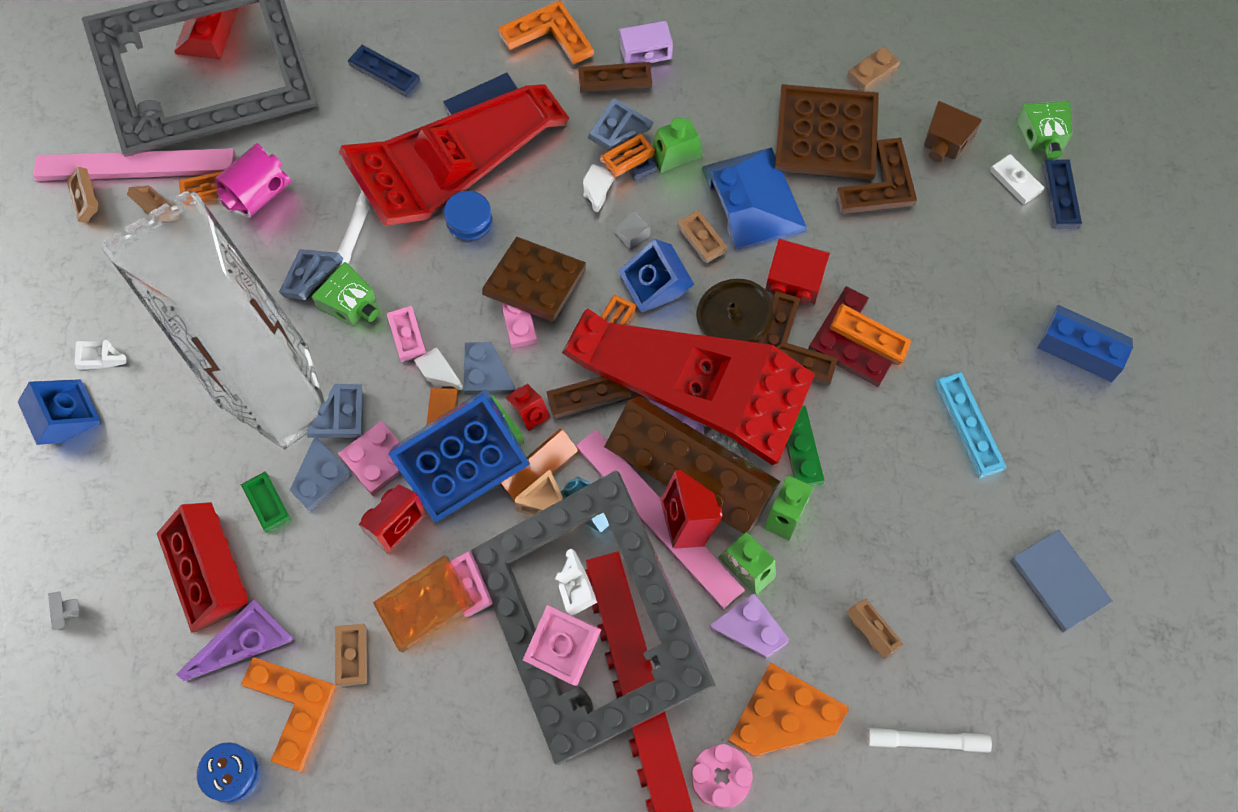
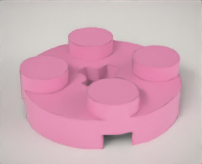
(704, 773)

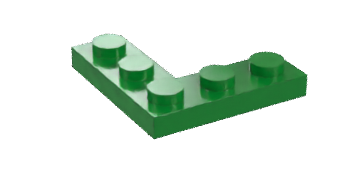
(803, 451)

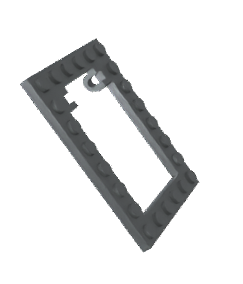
(140, 132)
(678, 660)

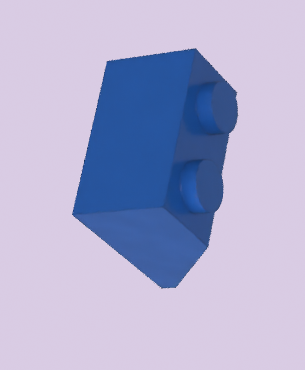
(655, 276)
(57, 410)

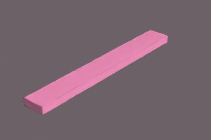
(135, 166)
(696, 560)

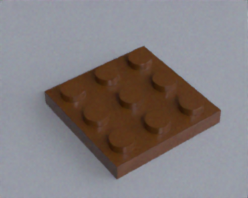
(534, 279)

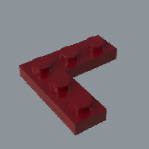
(850, 355)

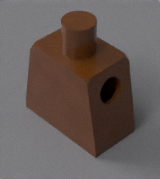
(950, 132)

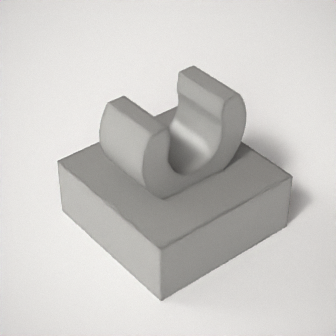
(61, 609)

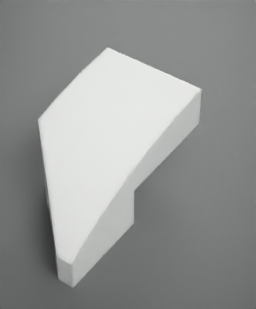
(596, 185)
(97, 355)
(437, 370)
(575, 585)

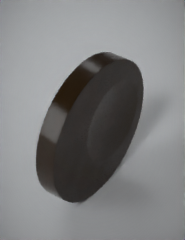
(735, 311)

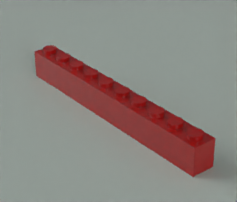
(626, 645)

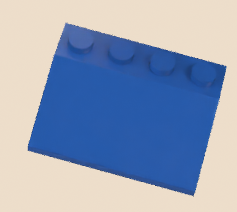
(459, 456)

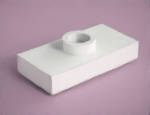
(1016, 179)

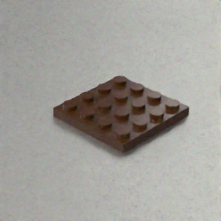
(827, 132)

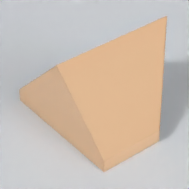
(539, 495)

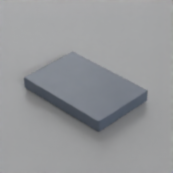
(1061, 580)

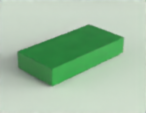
(265, 501)

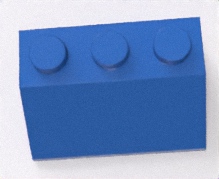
(1086, 343)

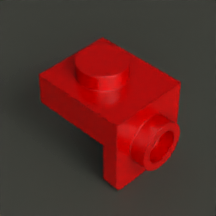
(528, 406)

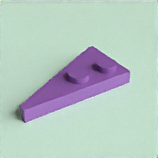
(245, 636)

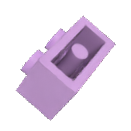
(646, 43)

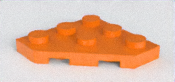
(785, 714)

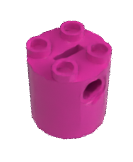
(251, 181)

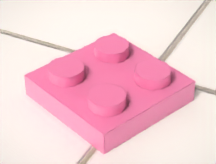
(370, 458)
(562, 645)

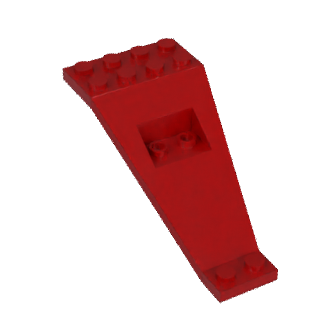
(425, 167)
(744, 393)

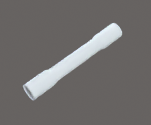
(354, 228)
(964, 741)

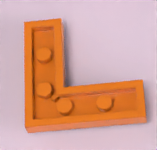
(548, 19)
(310, 703)

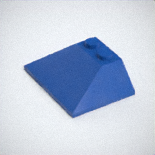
(754, 198)

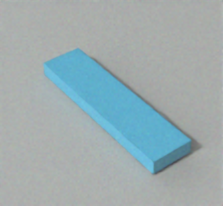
(970, 424)

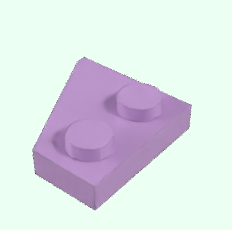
(751, 627)

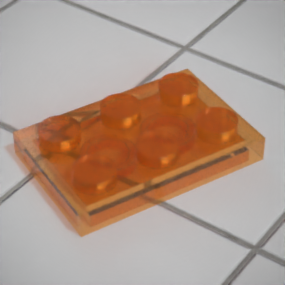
(423, 603)

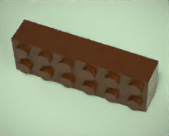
(663, 444)

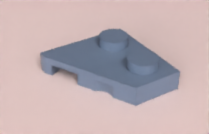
(618, 125)
(308, 272)
(485, 370)
(339, 414)
(318, 476)

